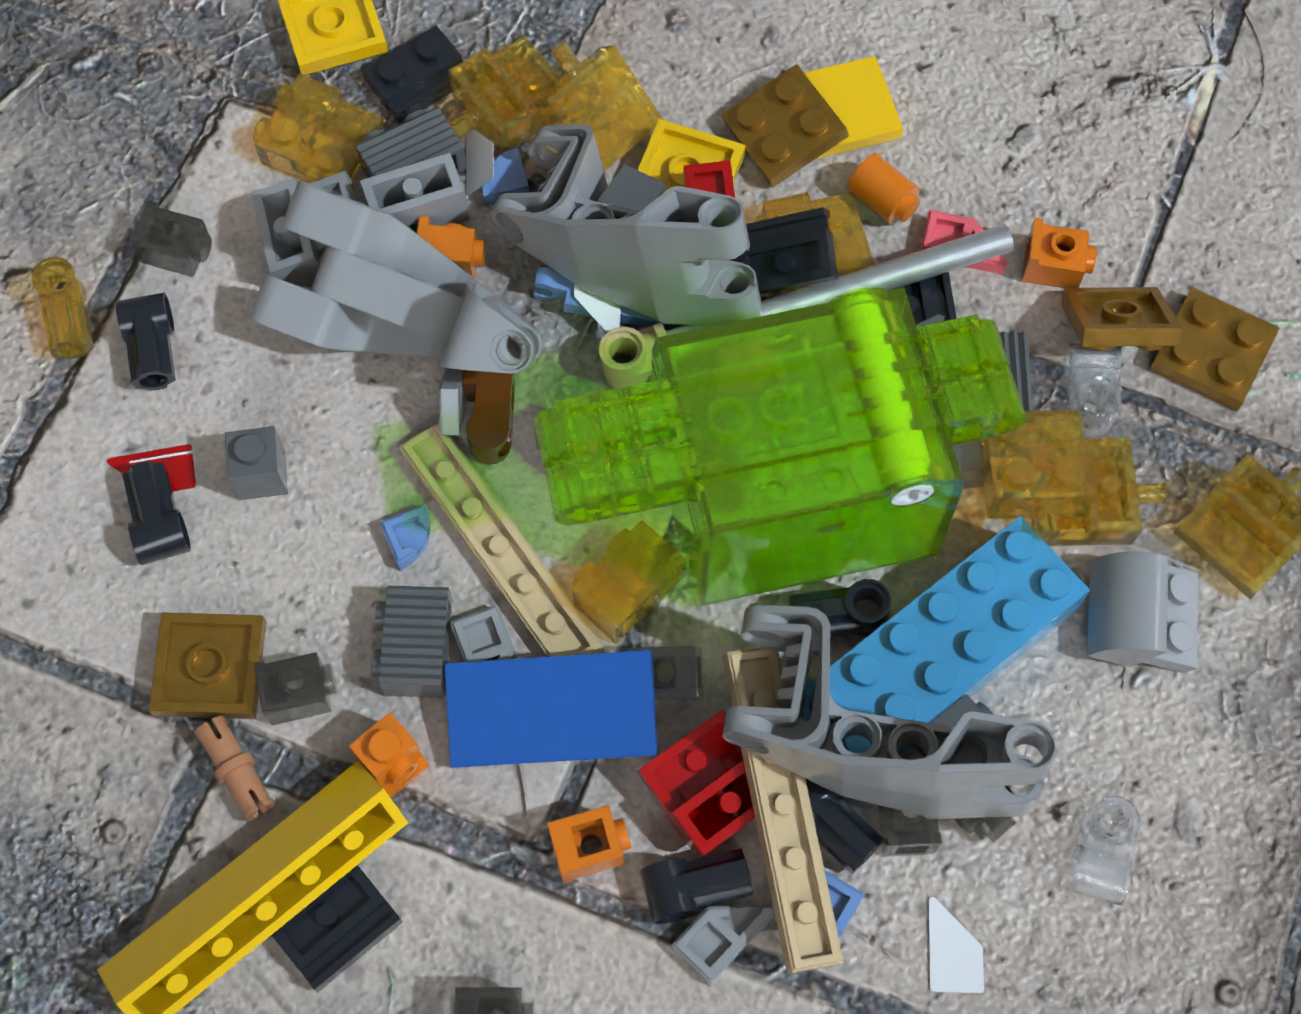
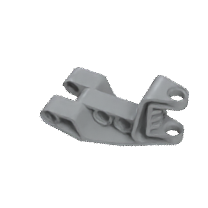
(655, 261)
(388, 292)
(962, 763)

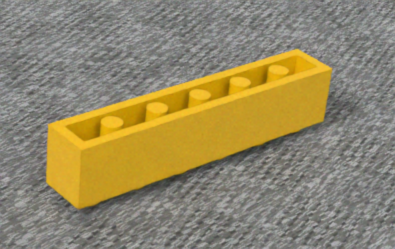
(253, 896)

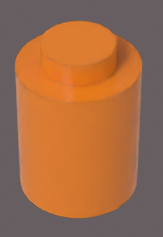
(884, 189)

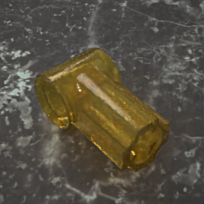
(64, 309)

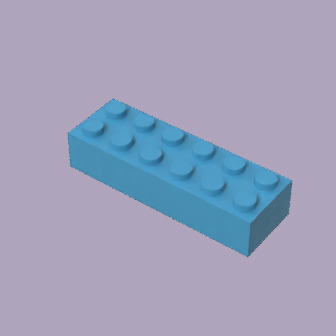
(957, 633)

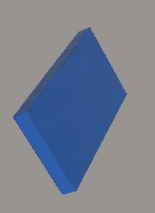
(551, 709)

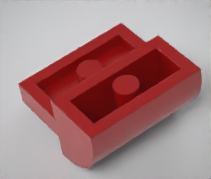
(702, 786)

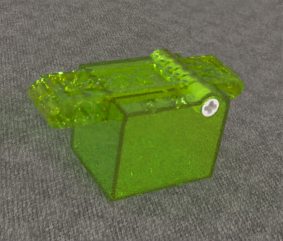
(789, 440)

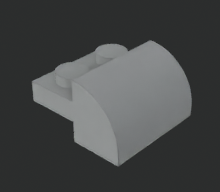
(288, 253)
(1142, 611)

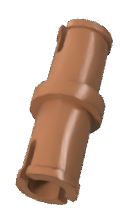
(234, 768)

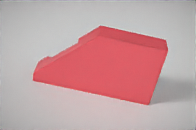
(945, 227)

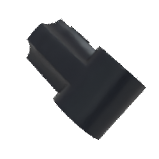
(146, 330)
(156, 524)
(839, 606)
(841, 828)
(681, 888)

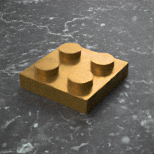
(785, 125)
(1121, 317)
(1217, 349)
(207, 665)

